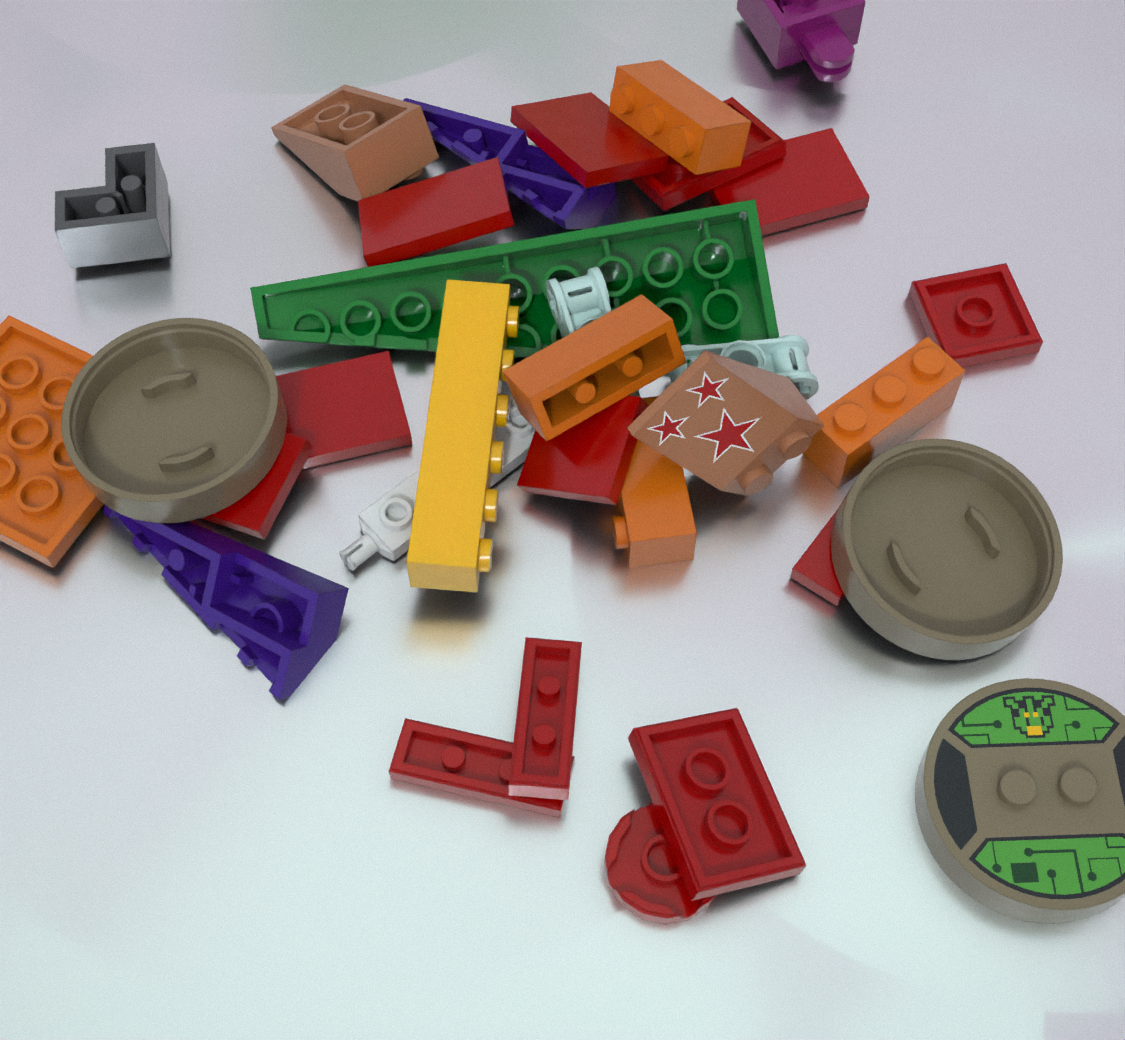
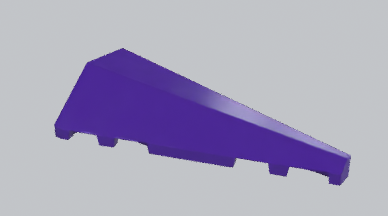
(525, 167)
(265, 605)

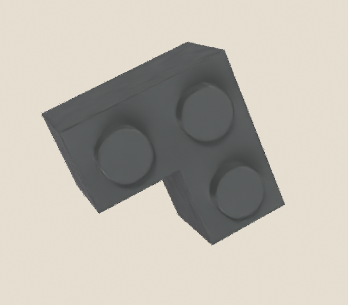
(117, 220)

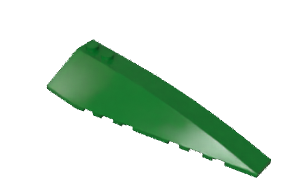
(692, 264)

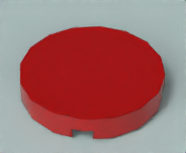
(645, 872)

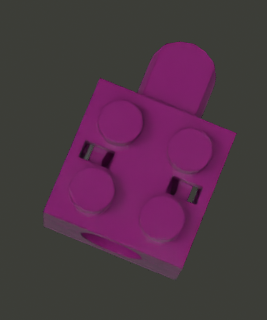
(808, 31)

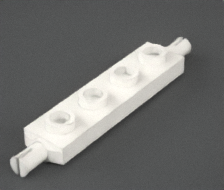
(389, 519)

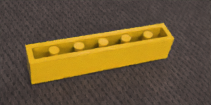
(460, 438)

